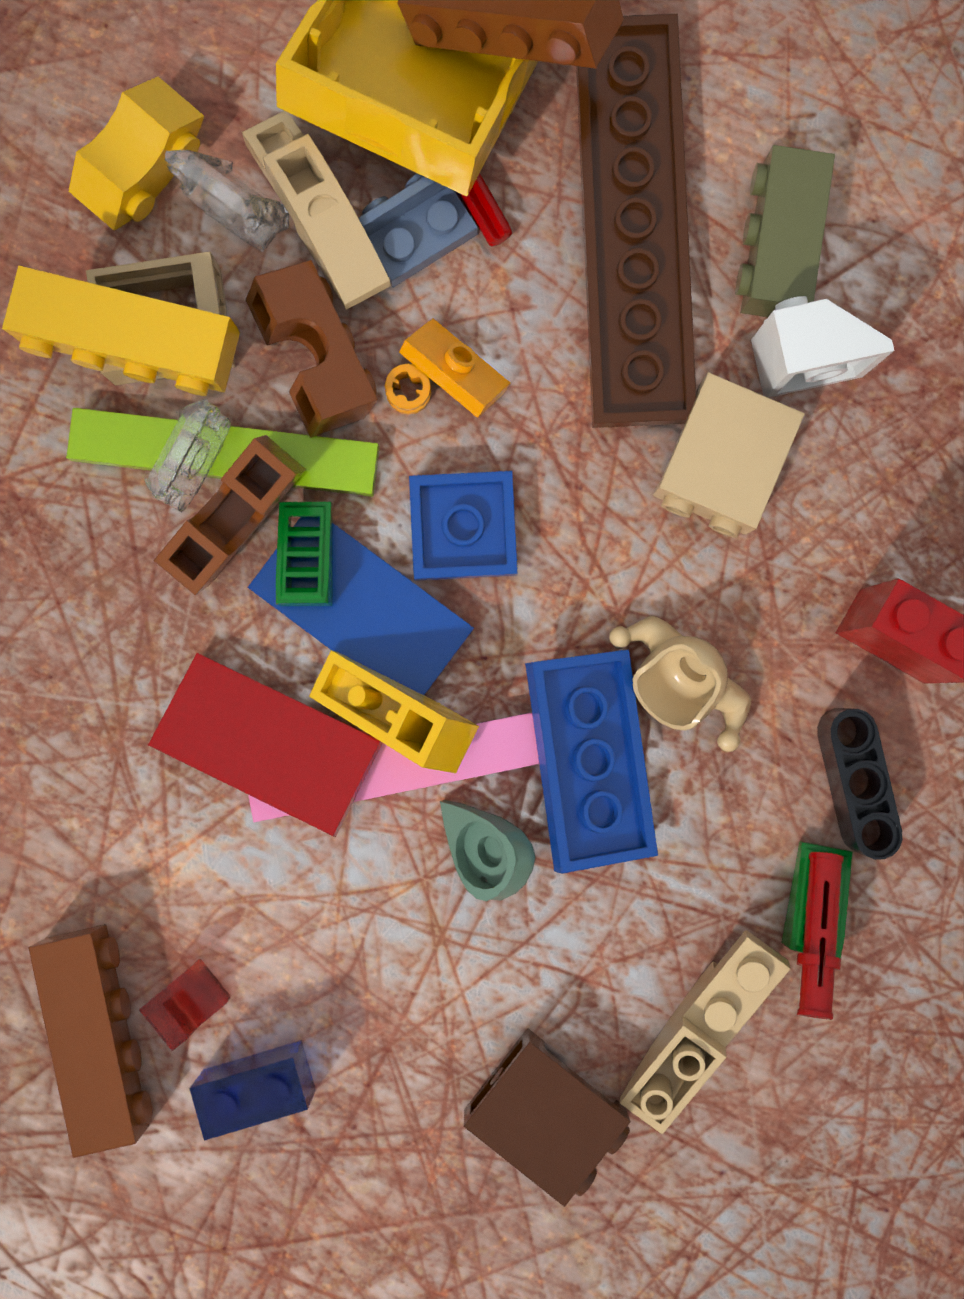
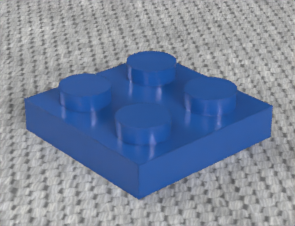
(463, 525)

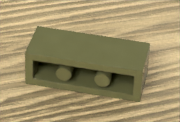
(785, 229)

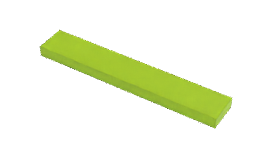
(139, 439)

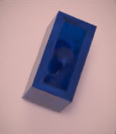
(253, 1090)

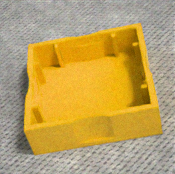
(413, 104)

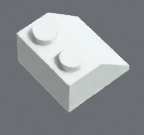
(814, 347)

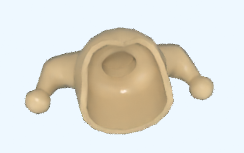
(684, 680)

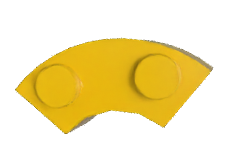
(126, 161)

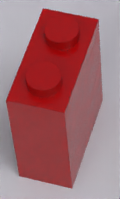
(907, 631)

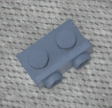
(416, 227)

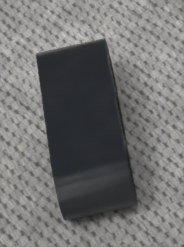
(877, 800)

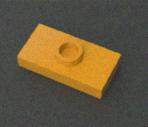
(454, 367)

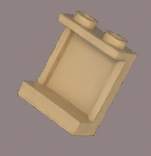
(728, 456)

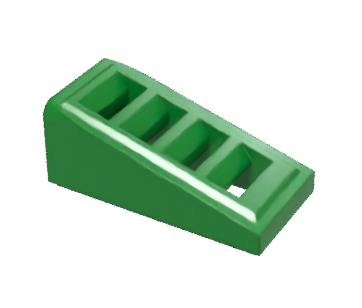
(285, 552)
(796, 911)

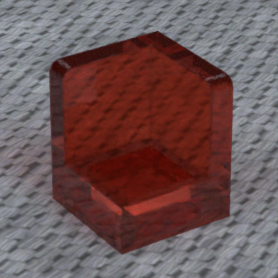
(185, 1004)

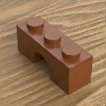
(300, 308)
(231, 516)

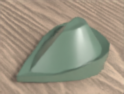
(488, 850)

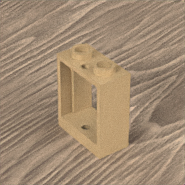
(164, 274)

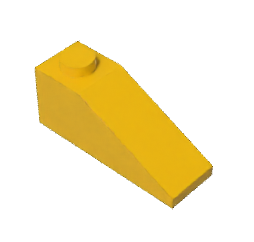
(394, 714)

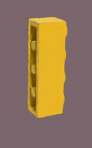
(121, 330)

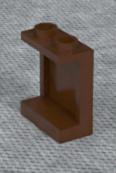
(546, 1120)

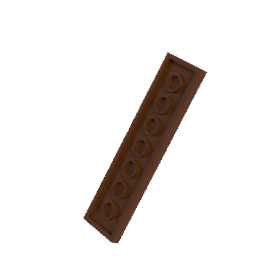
(637, 228)

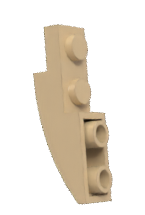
(318, 208)
(700, 1029)

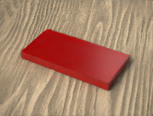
(265, 744)

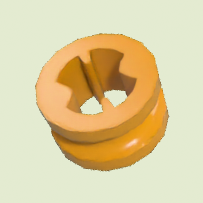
(400, 402)

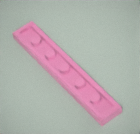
(495, 748)

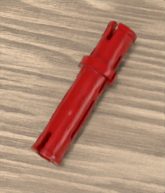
(825, 879)

